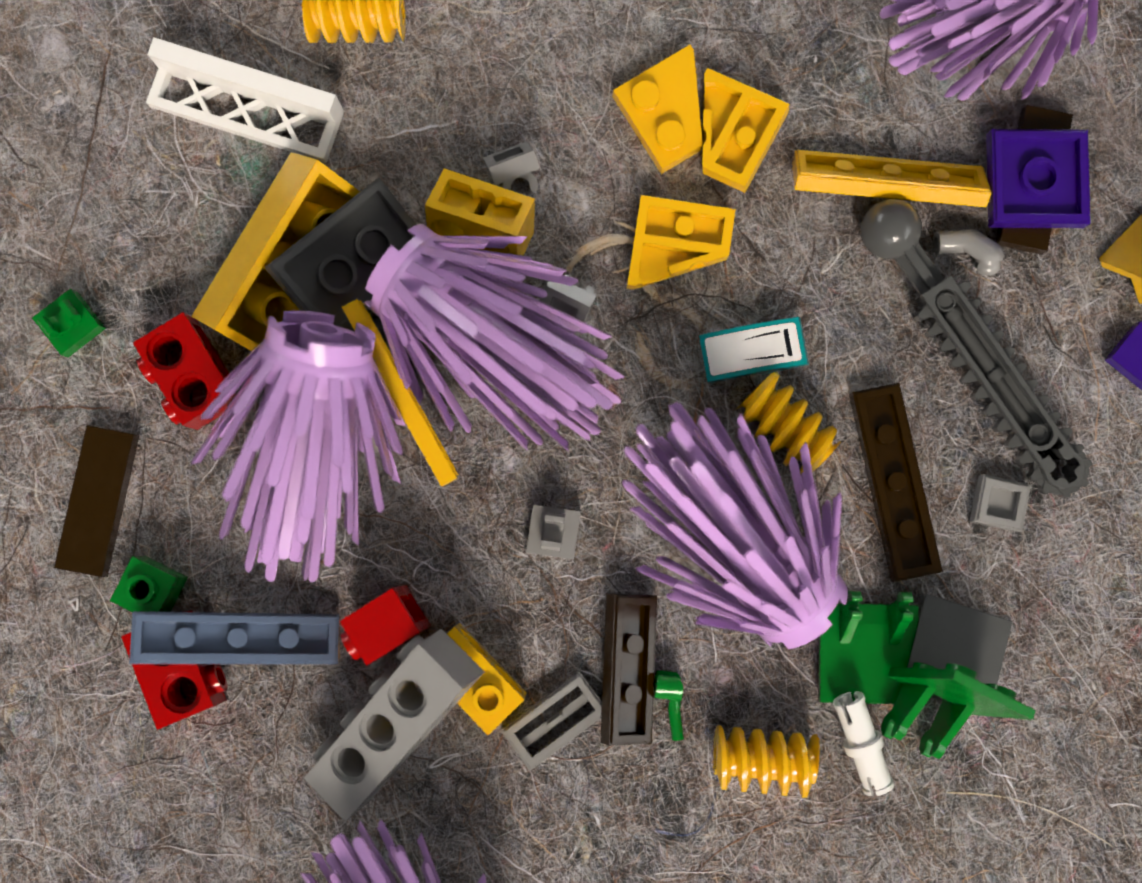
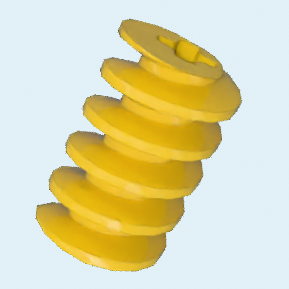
(351, 17)
(787, 422)
(766, 760)

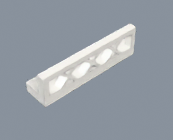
(245, 83)

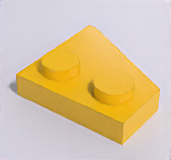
(665, 109)
(737, 129)
(677, 239)

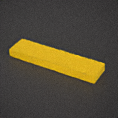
(890, 178)
(405, 399)

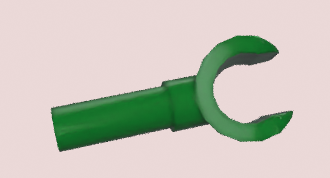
(669, 686)

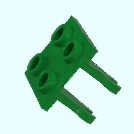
(864, 646)
(961, 698)

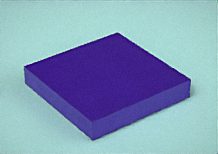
(1038, 178)

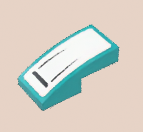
(754, 349)

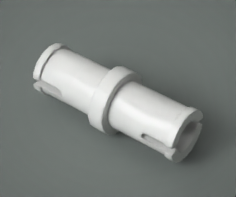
(863, 743)

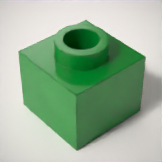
(163, 582)

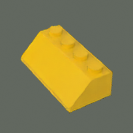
(243, 290)

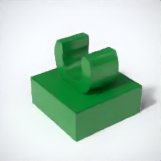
(68, 323)

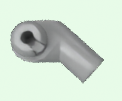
(974, 243)

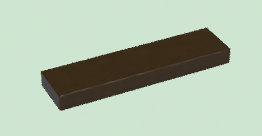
(895, 482)

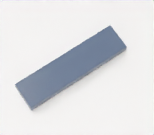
(234, 638)

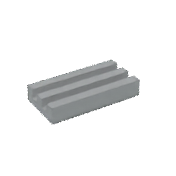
(520, 745)

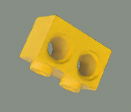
(477, 208)
(494, 693)

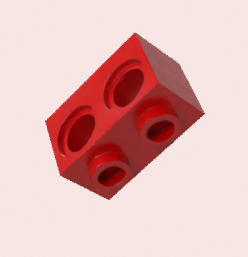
(197, 365)
(383, 625)
(162, 688)

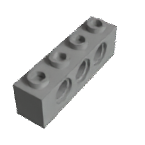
(351, 778)

